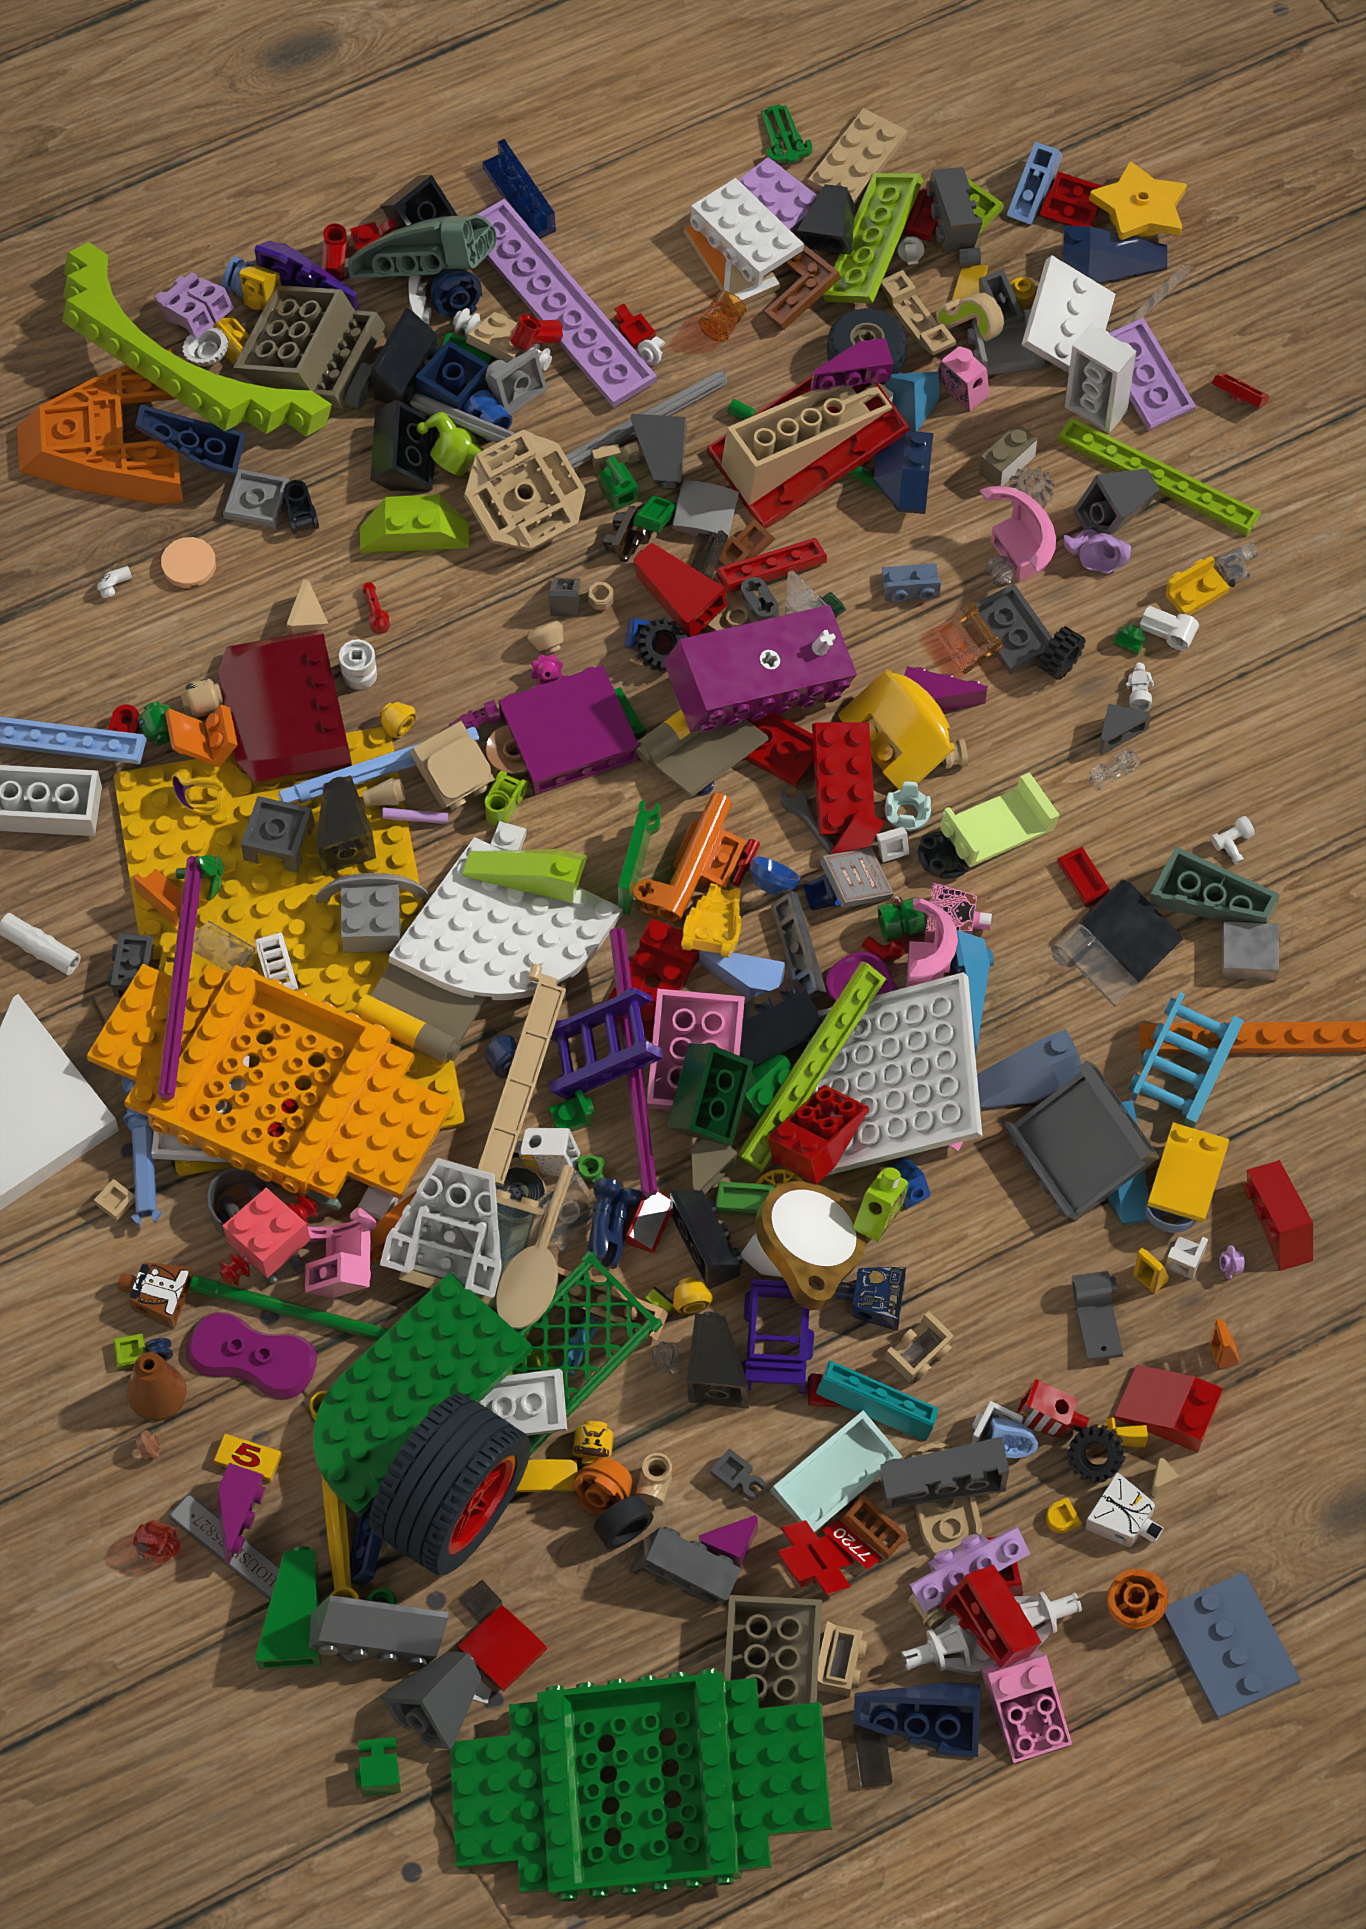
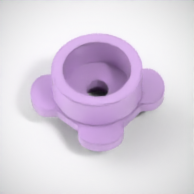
(1231, 1262)

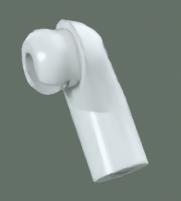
(112, 578)

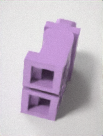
(194, 304)

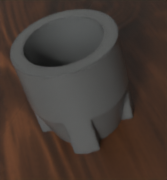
(969, 257)

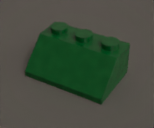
(710, 1094)

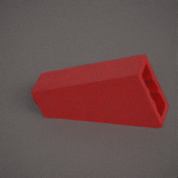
(680, 589)

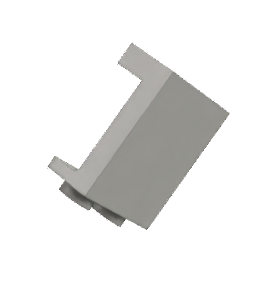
(1005, 351)

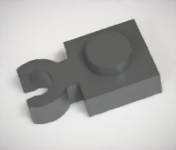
(734, 1473)

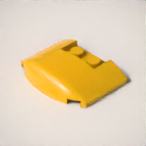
(905, 727)

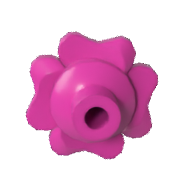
(546, 669)

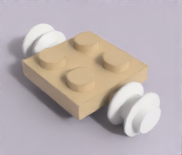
(493, 336)

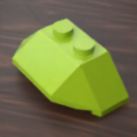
(414, 525)

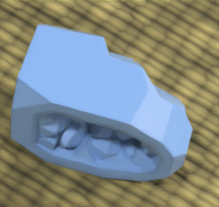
(1017, 1438)

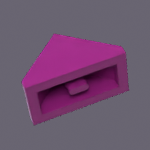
(732, 1539)

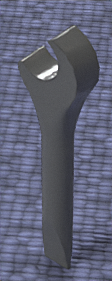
(800, 808)

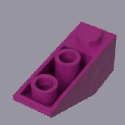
(860, 364)
(947, 690)
(235, 1501)

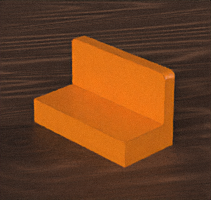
(160, 894)

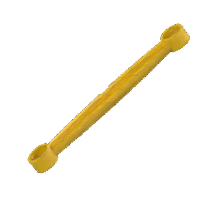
(336, 1530)

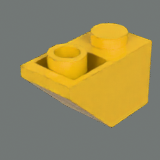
(258, 285)

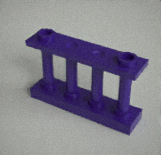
(618, 1062)

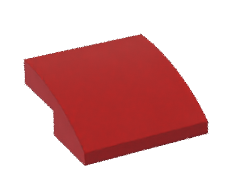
(1070, 202)
(503, 1647)

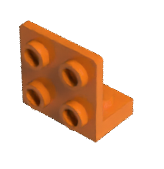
(206, 741)

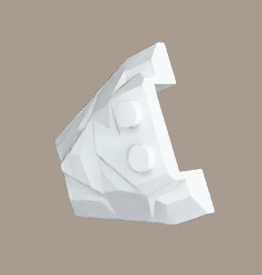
(450, 1228)

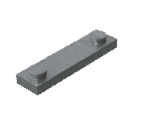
(798, 944)

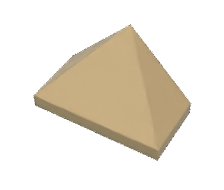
(306, 611)

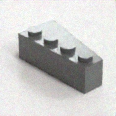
(945, 1474)

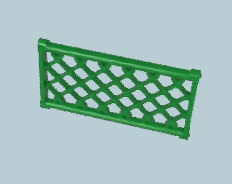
(614, 1360)

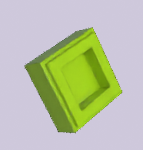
(128, 1350)

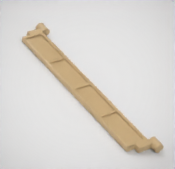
(522, 1075)

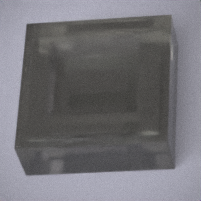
(480, 1601)

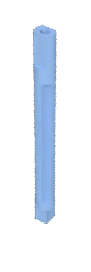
(360, 773)

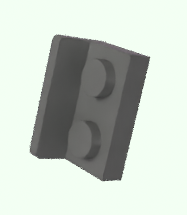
(128, 957)

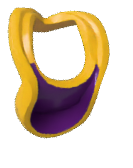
(182, 787)

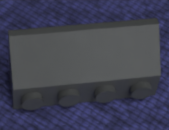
(377, 1631)

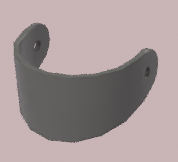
(225, 1180)

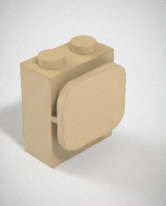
(452, 766)

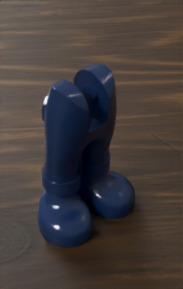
(609, 1220)

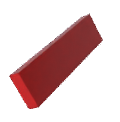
(772, 564)

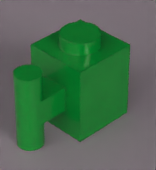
(618, 484)
(378, 1772)

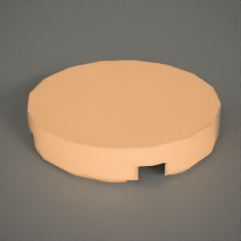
(188, 562)

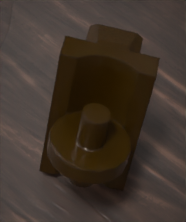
(627, 535)

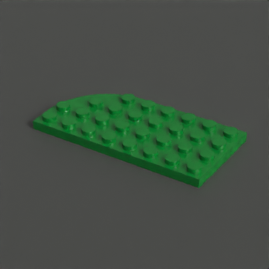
(434, 1351)

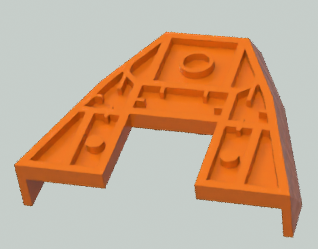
(82, 446)

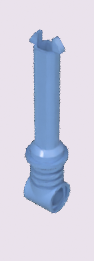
(142, 1159)

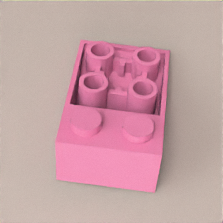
(1027, 1706)

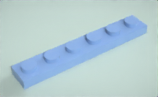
(71, 740)

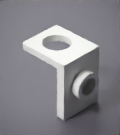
(993, 1411)

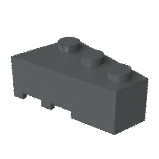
(953, 209)

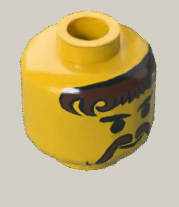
(593, 1441)

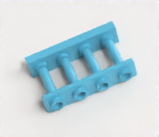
(1201, 1082)

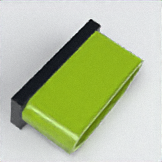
(659, 1299)

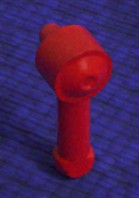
(378, 618)

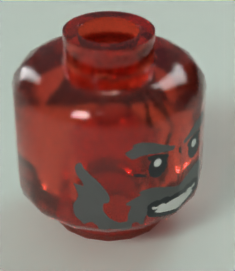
(156, 1541)

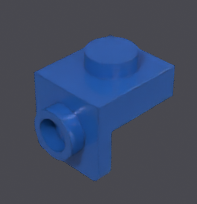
(918, 1187)

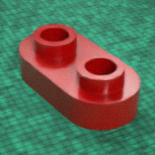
(123, 713)

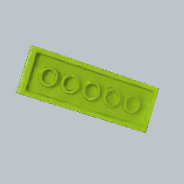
(875, 236)

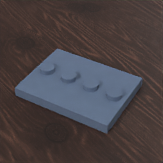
(1230, 1646)

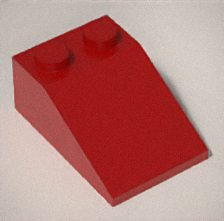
(1170, 1405)

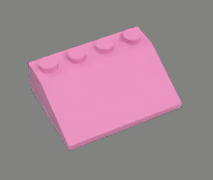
(687, 1019)

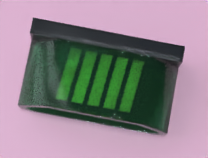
(836, 605)

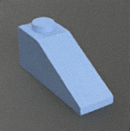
(1034, 182)
(744, 973)

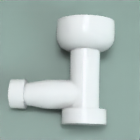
(1225, 840)

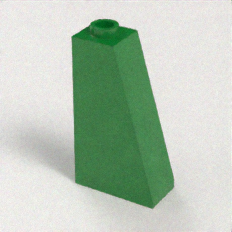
(288, 1618)

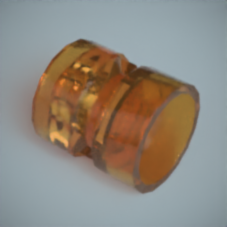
(722, 316)

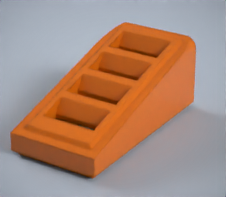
(1223, 1346)

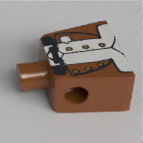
(158, 1291)

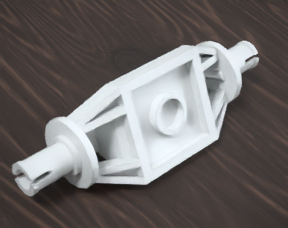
(951, 1638)

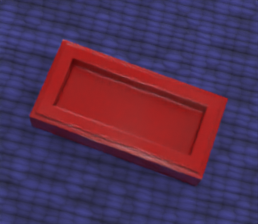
(1083, 876)

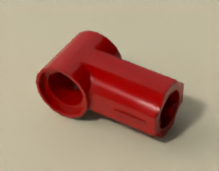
(334, 251)
(534, 331)

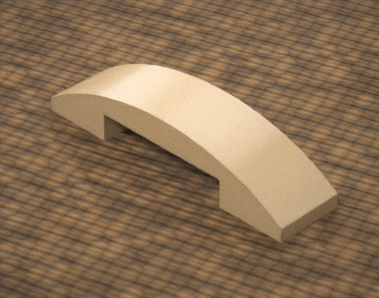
(914, 315)

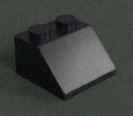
(417, 202)

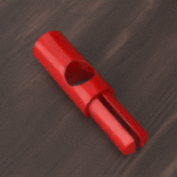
(745, 861)

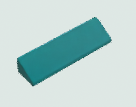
(877, 1401)

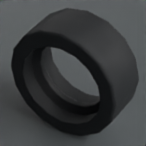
(623, 1521)

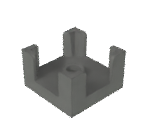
(277, 831)

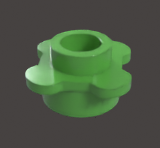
(593, 1162)

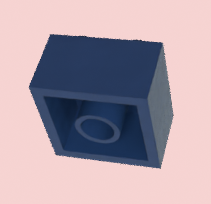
(452, 376)

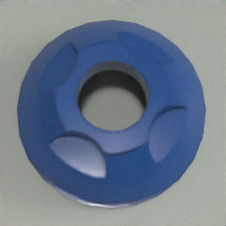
(773, 876)

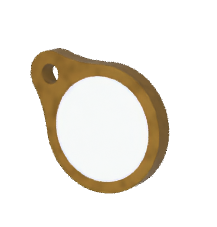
(809, 1239)

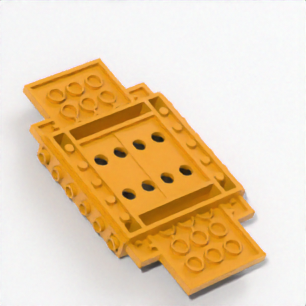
(350, 1122)

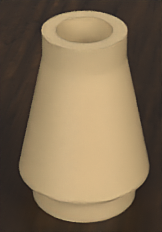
(386, 793)

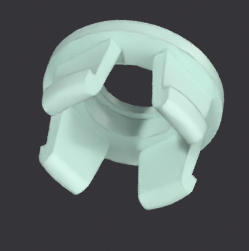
(909, 795)

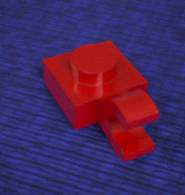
(369, 232)
(633, 328)

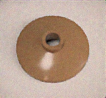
(498, 752)

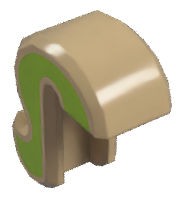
(978, 305)

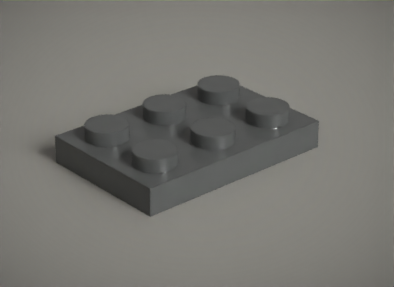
(1017, 627)

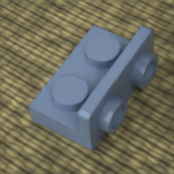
(911, 582)

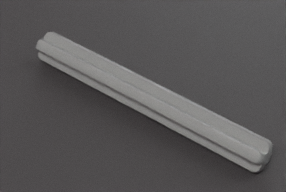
(461, 418)

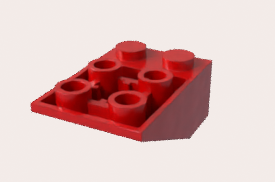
(817, 1134)

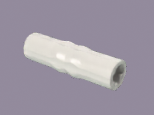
(39, 944)

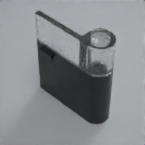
(1117, 942)

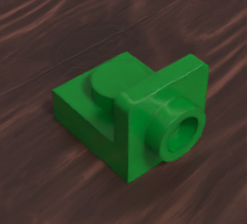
(573, 1113)

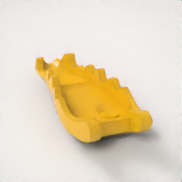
(714, 922)

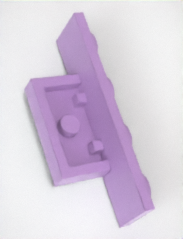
(971, 1555)

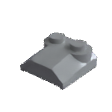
(516, 381)

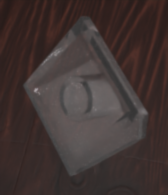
(575, 1213)

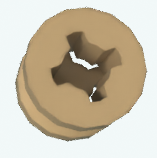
(958, 756)

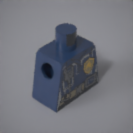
(876, 1295)

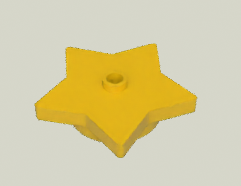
(1141, 204)

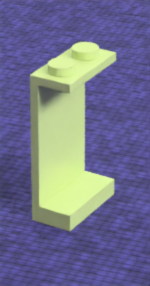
(1000, 822)

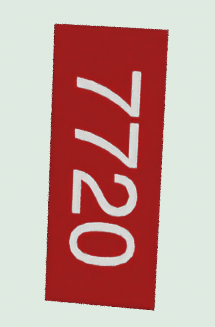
(852, 1544)

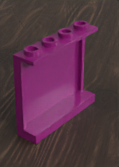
(569, 729)

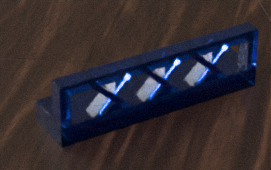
(520, 190)

